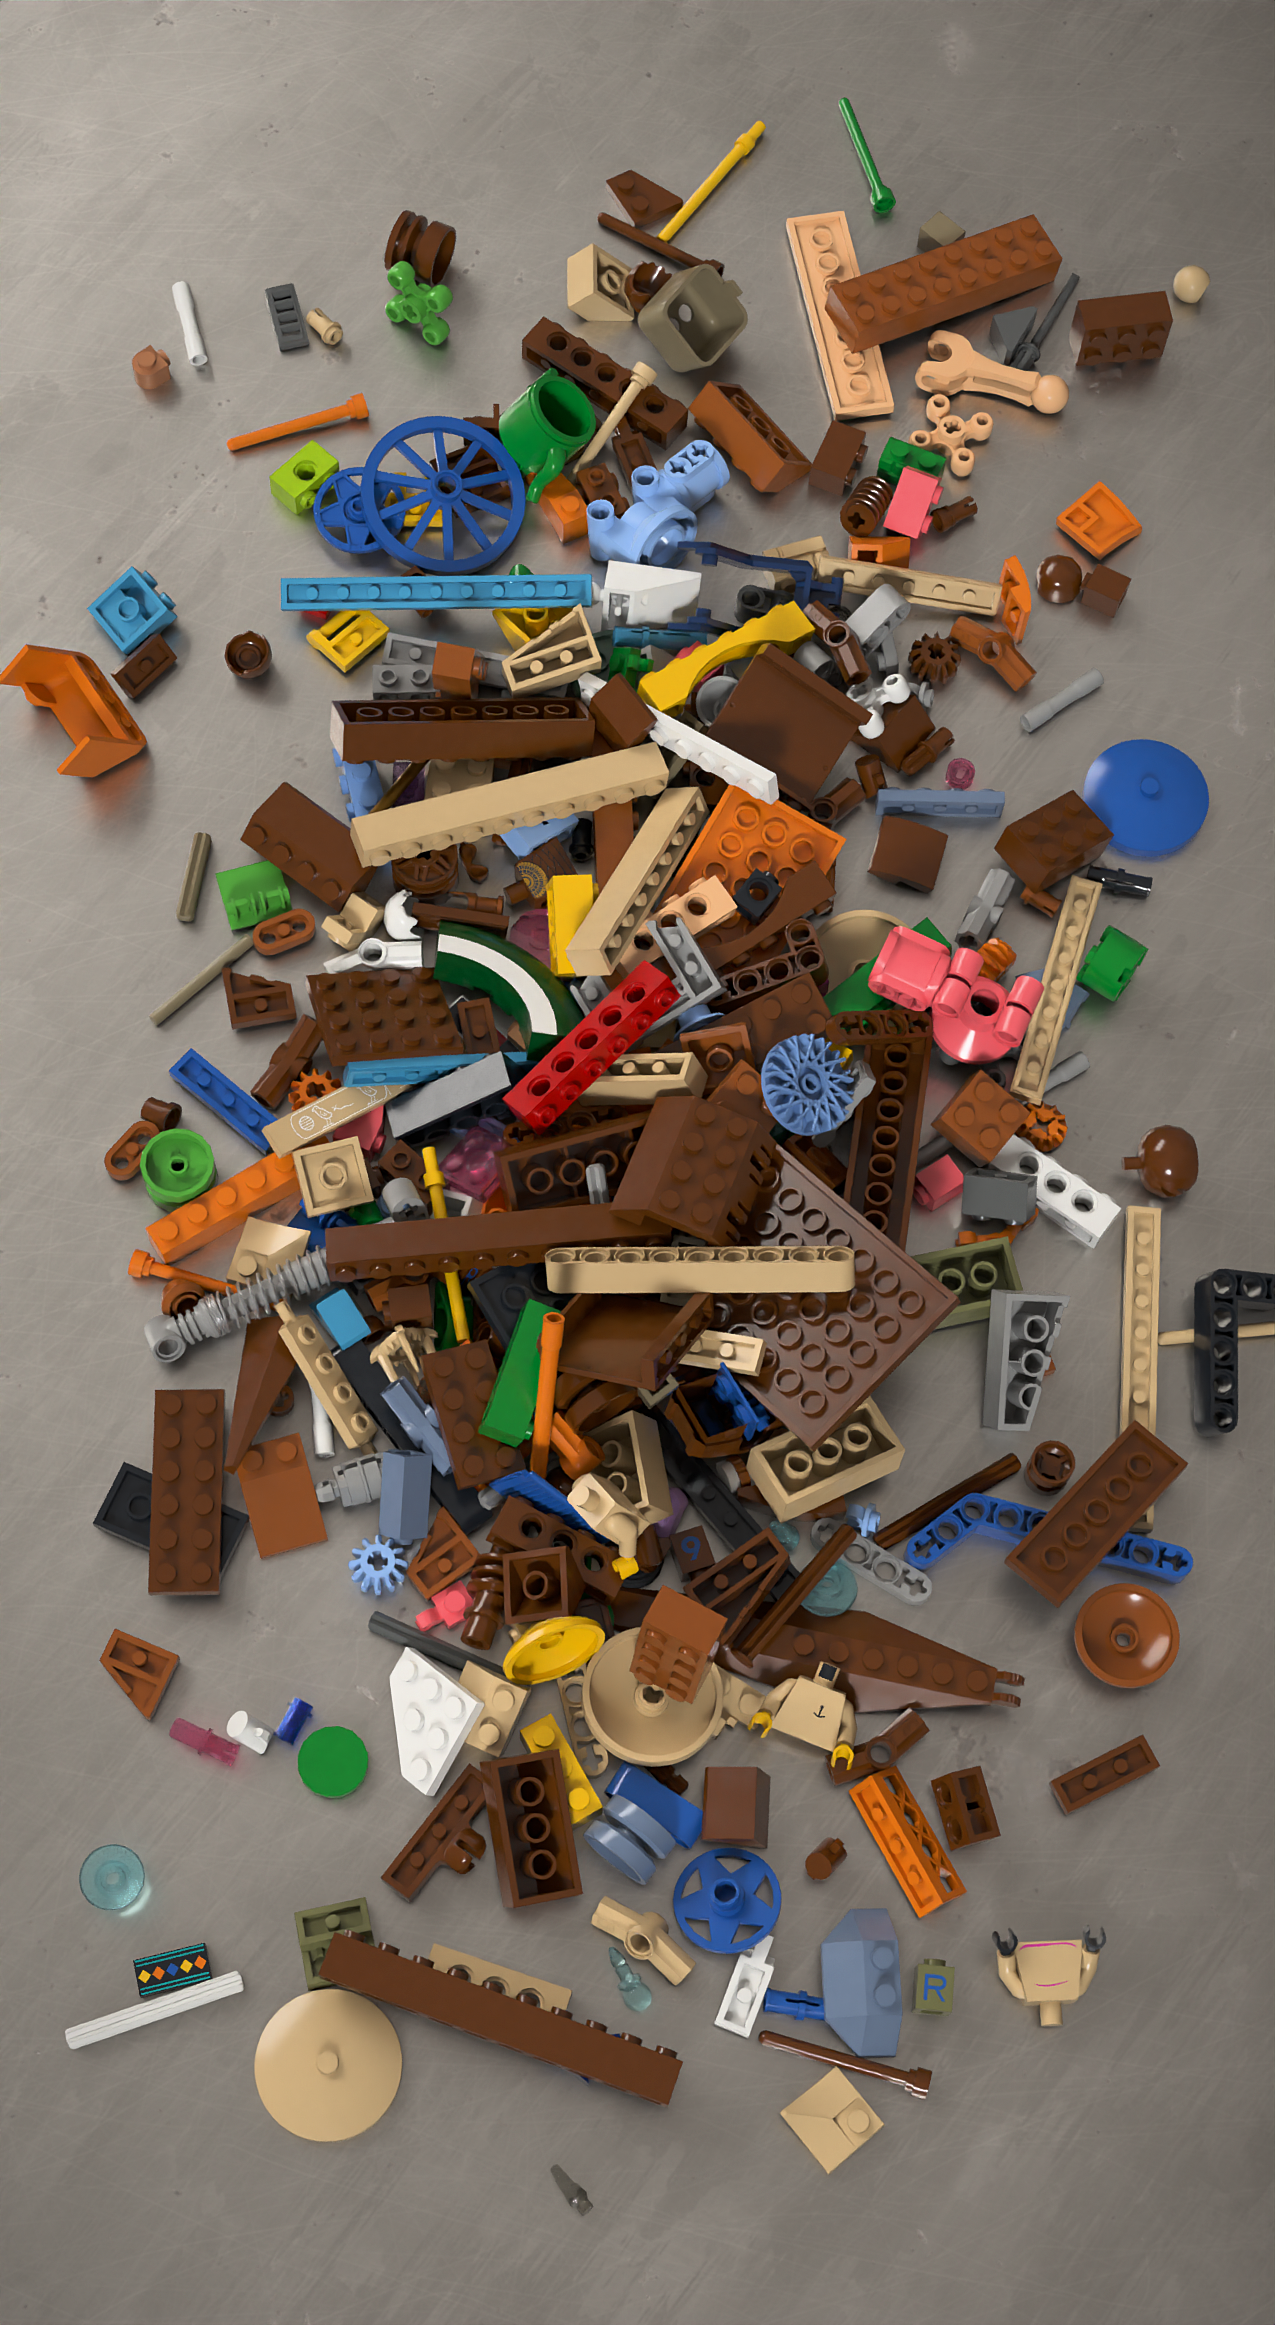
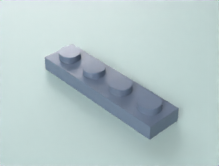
(944, 803)

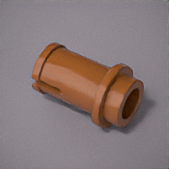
(1042, 900)

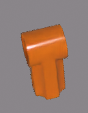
(576, 1453)

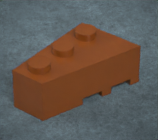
(458, 671)

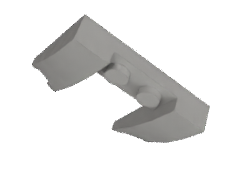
(695, 977)

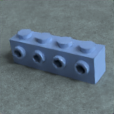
(361, 785)

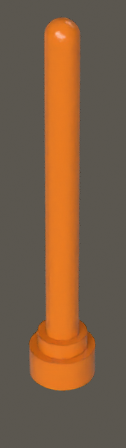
(354, 408)
(144, 1265)

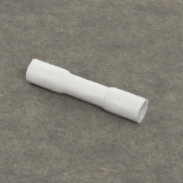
(193, 338)
(322, 1429)

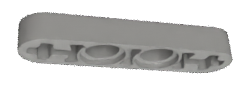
(874, 1556)

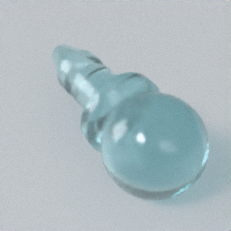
(786, 1534)
(635, 1993)

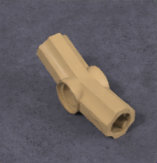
(644, 1938)

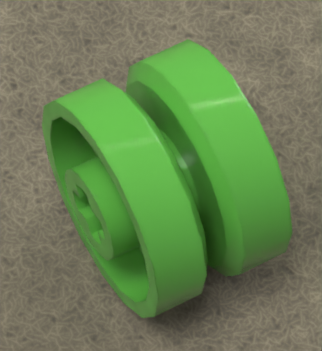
(177, 1168)

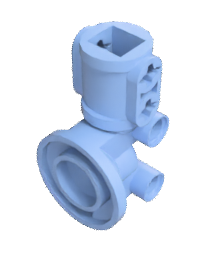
(659, 510)

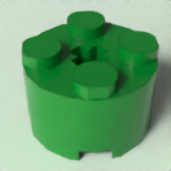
(1112, 963)

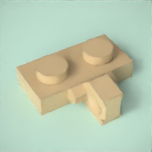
(739, 1703)

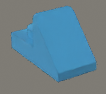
(340, 1318)

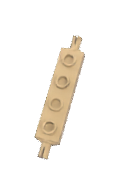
(327, 1379)

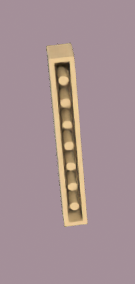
(637, 882)

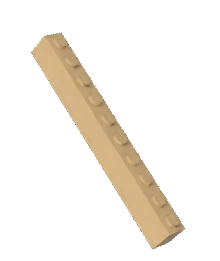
(508, 804)

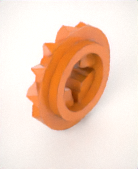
(1055, 1130)

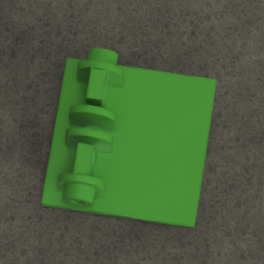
(253, 894)

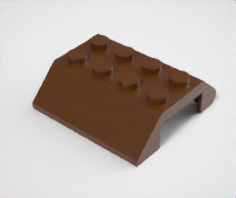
(695, 1169)

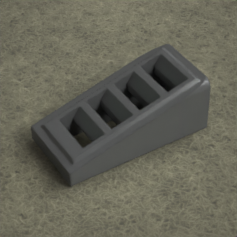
(280, 299)

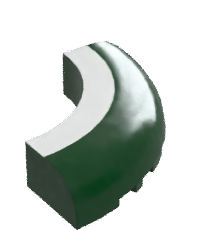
(513, 979)

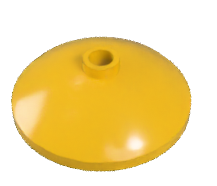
(552, 1649)

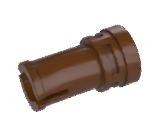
(948, 515)

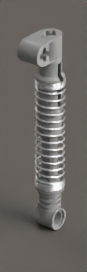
(211, 1317)

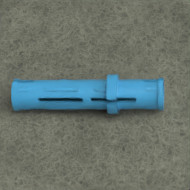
(660, 639)

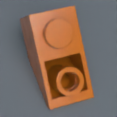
(880, 550)

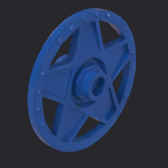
(348, 512)
(727, 1900)

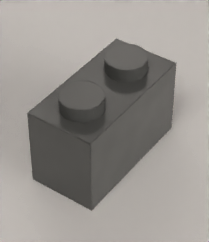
(999, 1195)

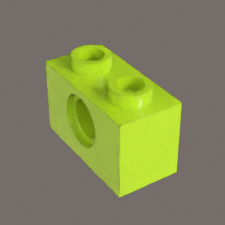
(288, 481)

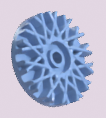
(806, 1085)

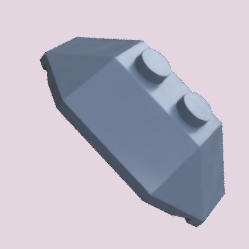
(863, 1983)

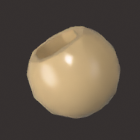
(1191, 283)

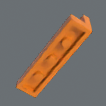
(903, 1842)

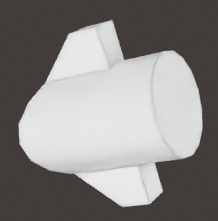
(249, 1731)

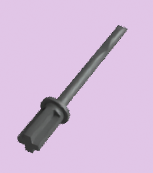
(1029, 352)

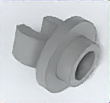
(923, 694)

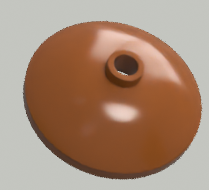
(1139, 1617)

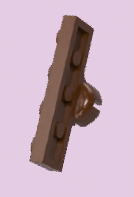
(442, 1838)

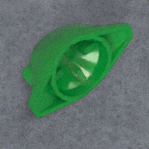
(444, 1321)

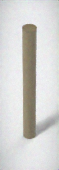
(201, 980)

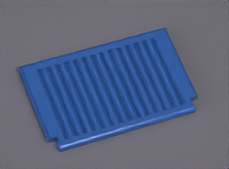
(544, 1497)

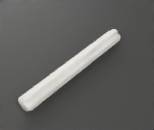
(154, 2010)

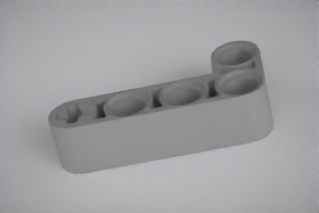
(871, 623)

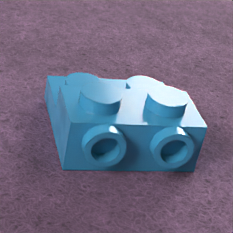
(133, 609)

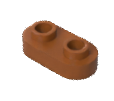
(282, 930)
(129, 1150)

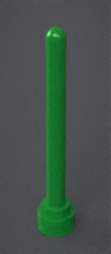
(881, 196)

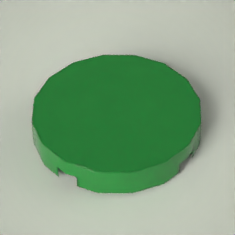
(333, 1762)

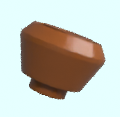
(180, 1296)

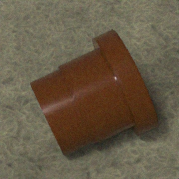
(162, 1114)

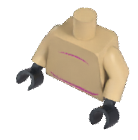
(1048, 1971)

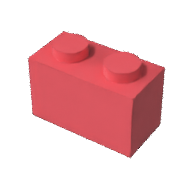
(913, 502)

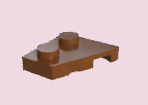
(442, 1557)

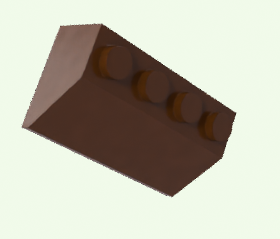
(308, 846)
(531, 1828)

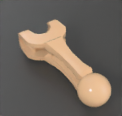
(970, 371)

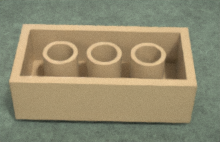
(800, 1480)

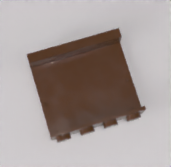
(788, 723)
(629, 1337)

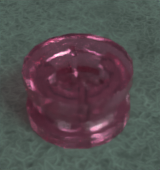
(952, 769)

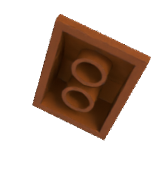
(280, 1496)

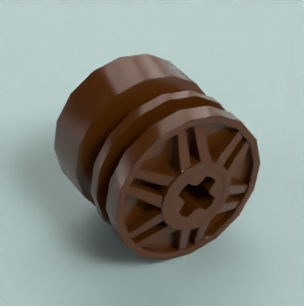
(422, 246)
(428, 875)

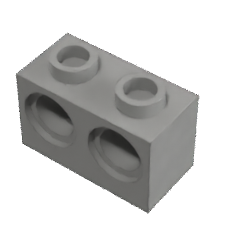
(403, 682)

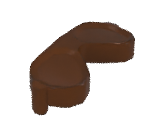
(466, 855)

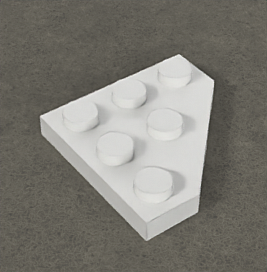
(430, 1719)

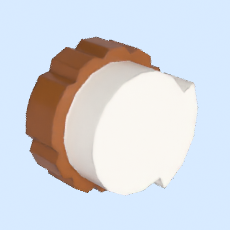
(733, 1473)

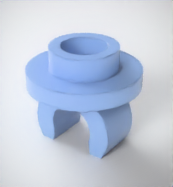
(863, 1519)

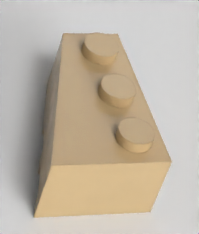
(553, 657)

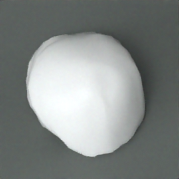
(399, 920)

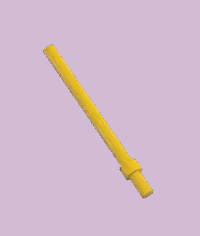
(743, 146)
(435, 1182)

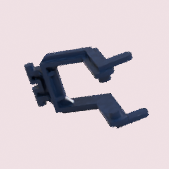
(802, 571)

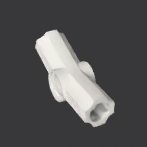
(393, 956)

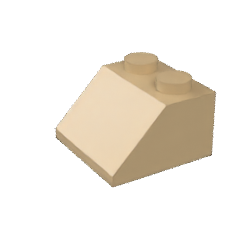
(597, 286)
(502, 1707)

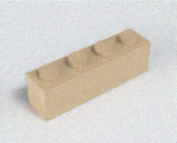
(644, 1077)

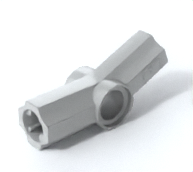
(985, 910)

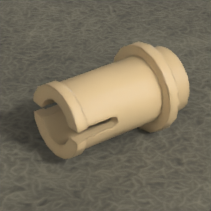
(329, 330)

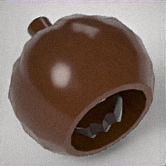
(1165, 1161)

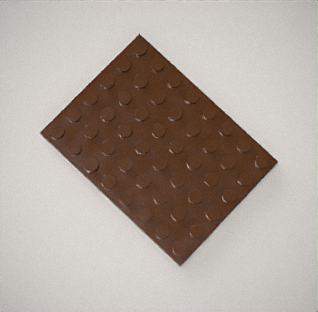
(826, 1346)

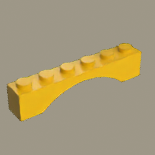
(670, 687)

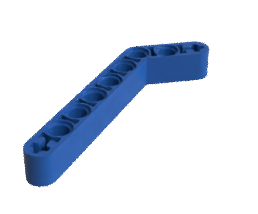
(1024, 1518)

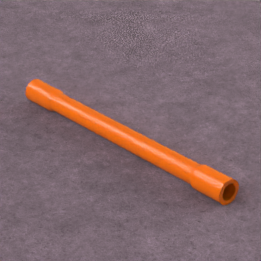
(551, 1343)

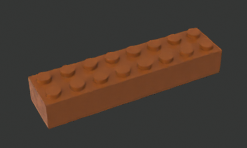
(942, 283)

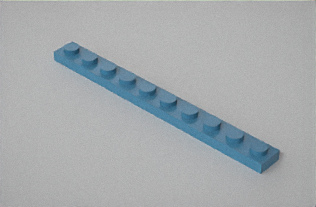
(436, 592)

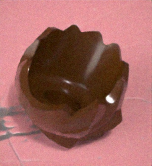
(644, 283)

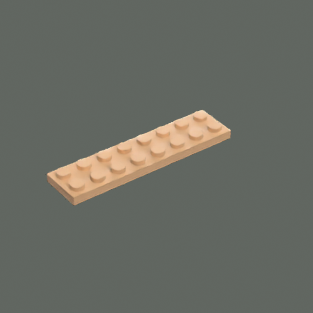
(824, 258)

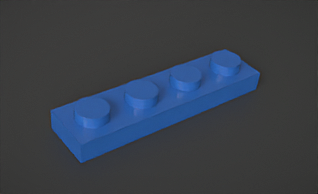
(223, 1098)

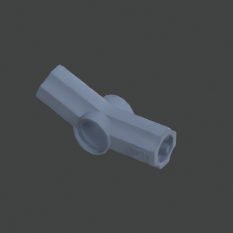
(417, 1421)

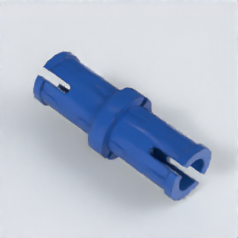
(794, 2004)

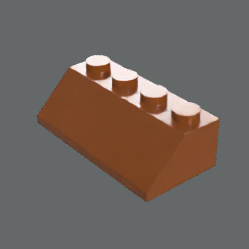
(749, 436)

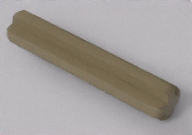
(193, 877)

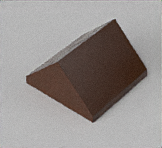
(903, 729)
(541, 1585)
(736, 1806)

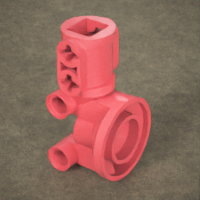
(922, 975)

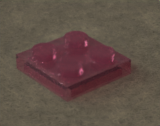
(472, 1164)

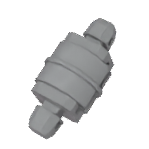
(353, 1481)

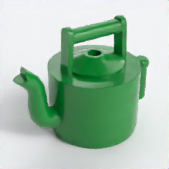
(546, 428)

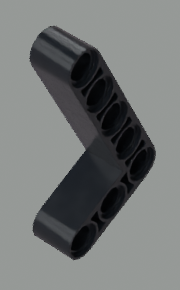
(1225, 1340)

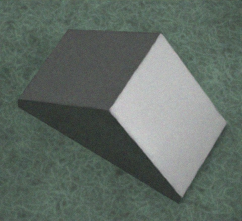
(1011, 330)

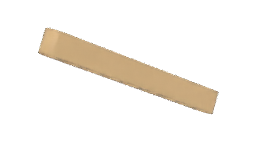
(700, 1269)

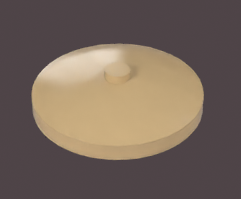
(852, 942)
(641, 1719)
(328, 2065)

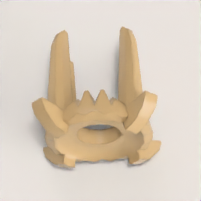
(413, 1343)

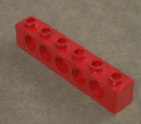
(591, 1047)

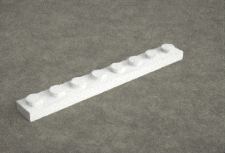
(700, 749)

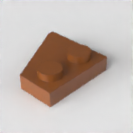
(139, 1669)

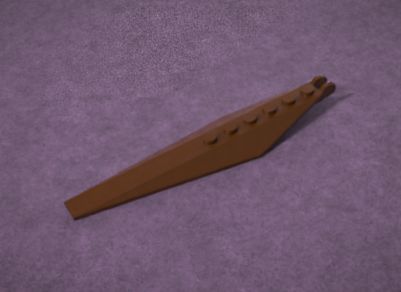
(877, 1660)

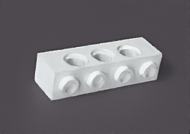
(1060, 1207)

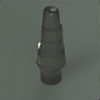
(572, 2191)

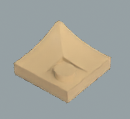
(263, 1247)
(832, 2120)

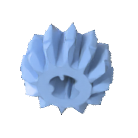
(390, 1558)

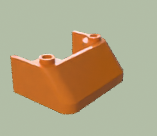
(82, 703)

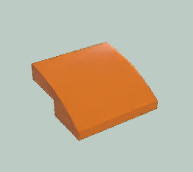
(1016, 598)

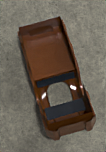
(700, 1427)

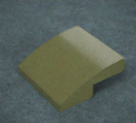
(317, 1929)

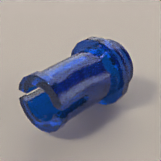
(293, 1720)

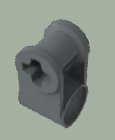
(761, 598)

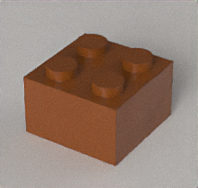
(980, 1118)

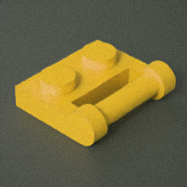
(353, 641)

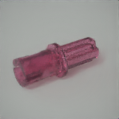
(203, 1741)

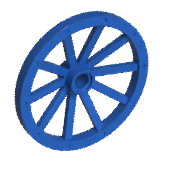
(438, 500)

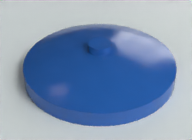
(1147, 796)

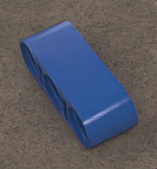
(665, 1806)

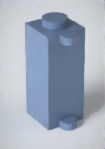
(405, 1495)

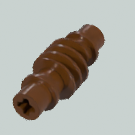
(488, 1594)

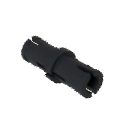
(1140, 886)

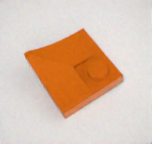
(1099, 521)

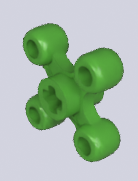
(418, 303)

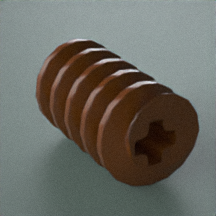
(866, 506)

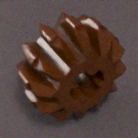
(934, 659)

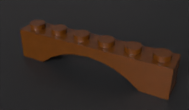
(802, 895)

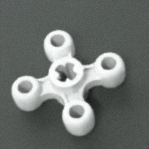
(893, 689)

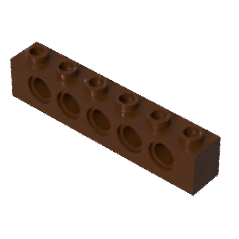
(590, 369)

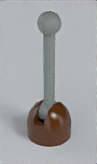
(374, 1323)

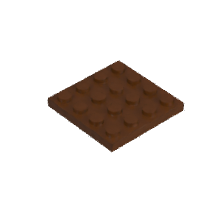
(382, 1015)

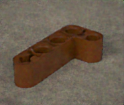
(764, 974)

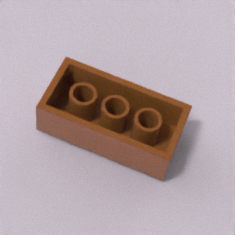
(677, 1645)

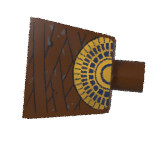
(535, 872)

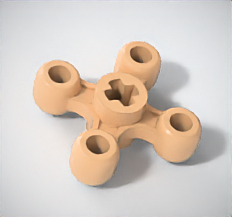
(952, 434)

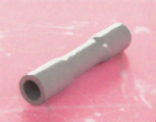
(1047, 709)

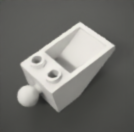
(646, 596)

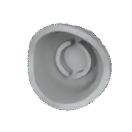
(713, 697)

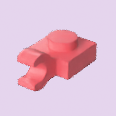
(448, 1608)

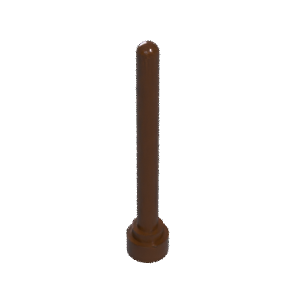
(655, 243)
(914, 2081)

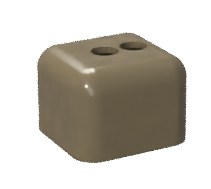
(714, 320)

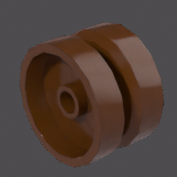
(590, 1400)

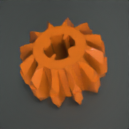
(997, 959)
(310, 1086)

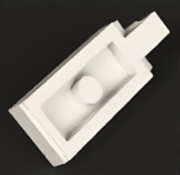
(746, 1989)

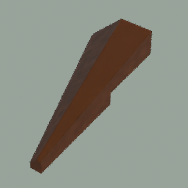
(261, 1379)

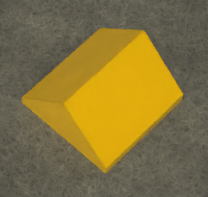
(525, 624)

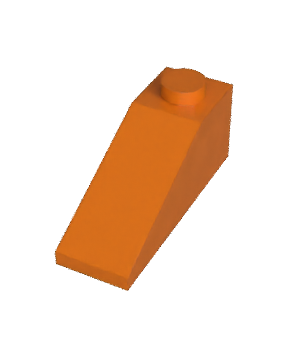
(563, 508)

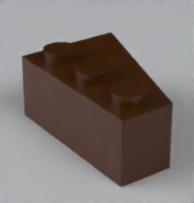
(740, 1582)

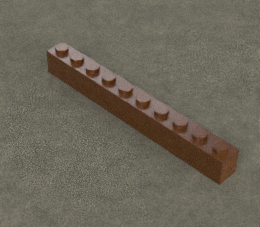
(480, 1241)
(501, 2019)

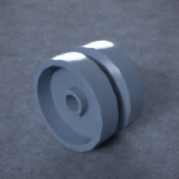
(629, 1839)

